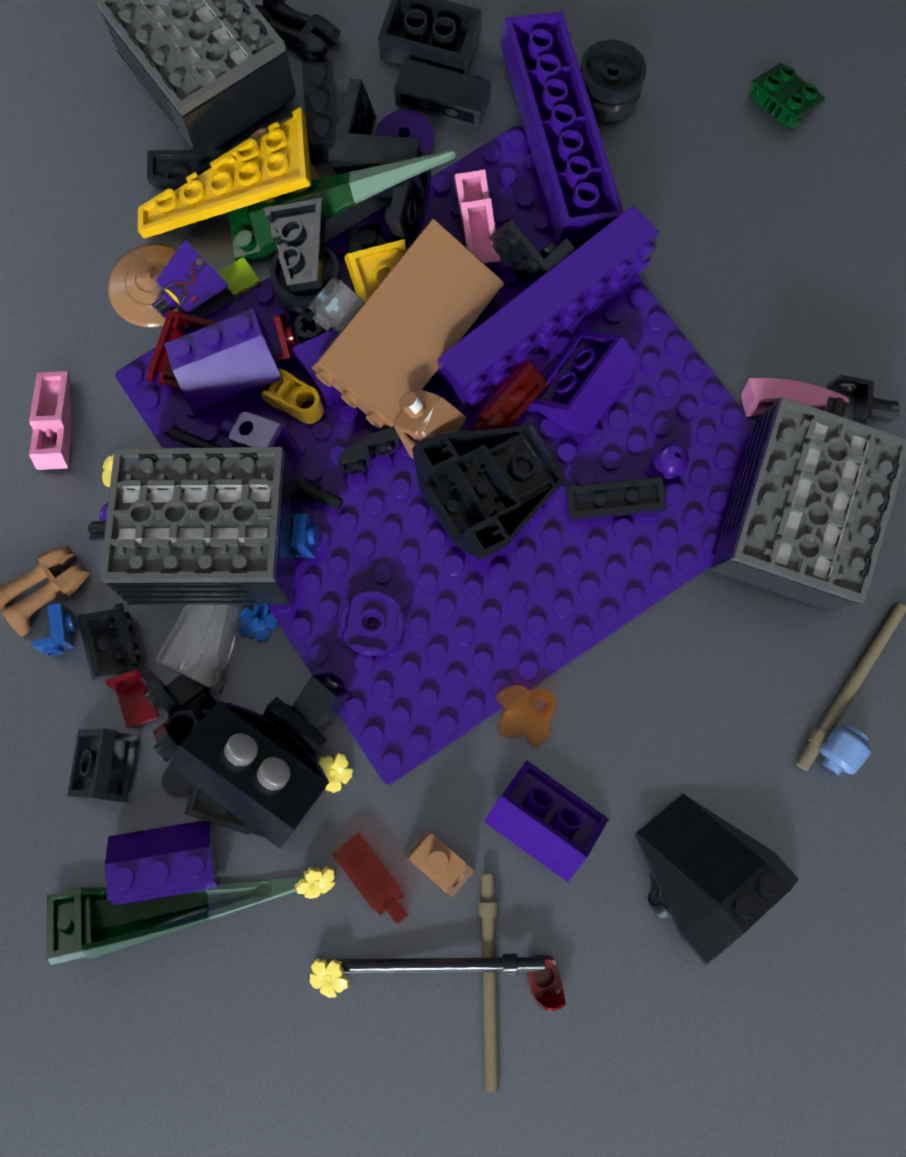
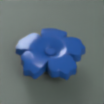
(257, 623)

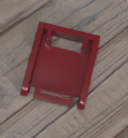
(171, 330)

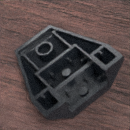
(485, 484)
(711, 875)

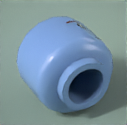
(845, 750)

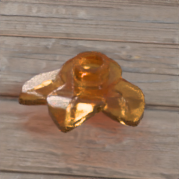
(521, 715)

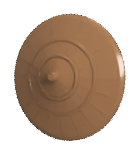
(134, 287)

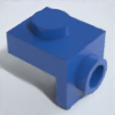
(304, 536)
(62, 625)

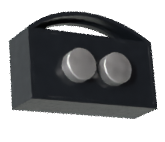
(251, 770)

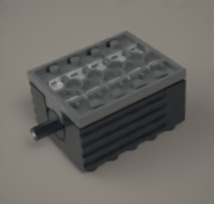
(203, 63)
(811, 504)
(200, 526)

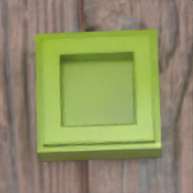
(239, 277)

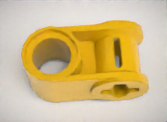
(290, 394)

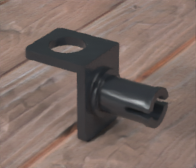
(865, 403)

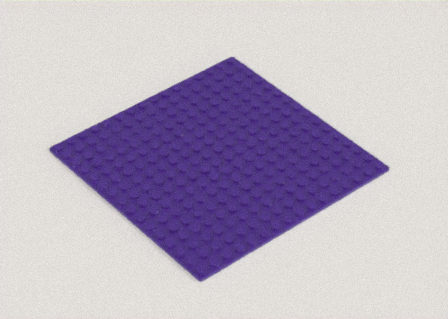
(559, 580)

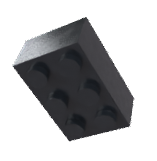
(430, 32)

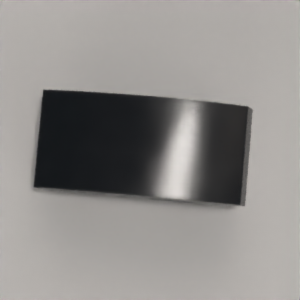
(357, 456)

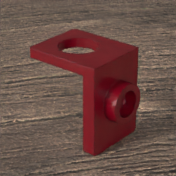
(286, 337)
(133, 703)

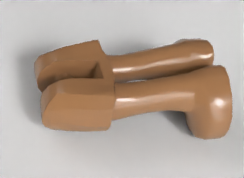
(50, 564)

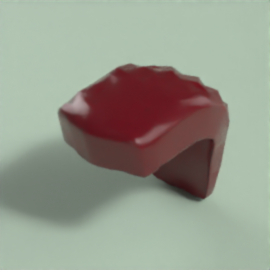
(547, 986)

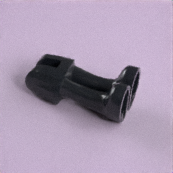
(315, 30)

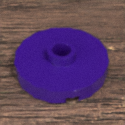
(407, 123)
(368, 606)

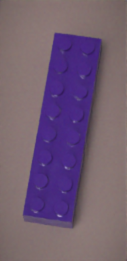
(560, 125)
(547, 308)

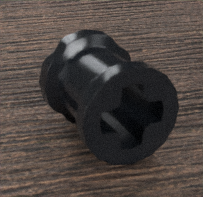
(307, 327)

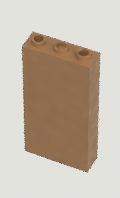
(407, 325)

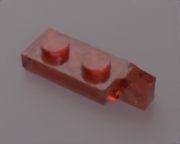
(511, 398)
(371, 877)

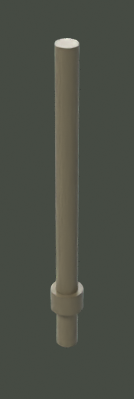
(857, 677)
(488, 911)

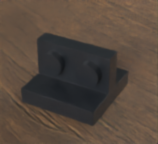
(102, 765)

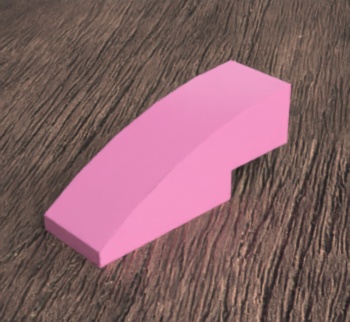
(476, 214)
(764, 392)
(51, 421)

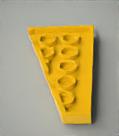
(237, 179)

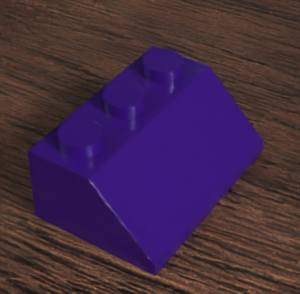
(223, 361)
(586, 380)
(547, 821)
(160, 862)

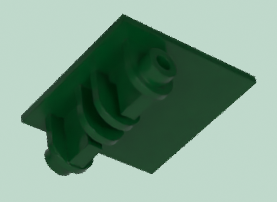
(788, 91)

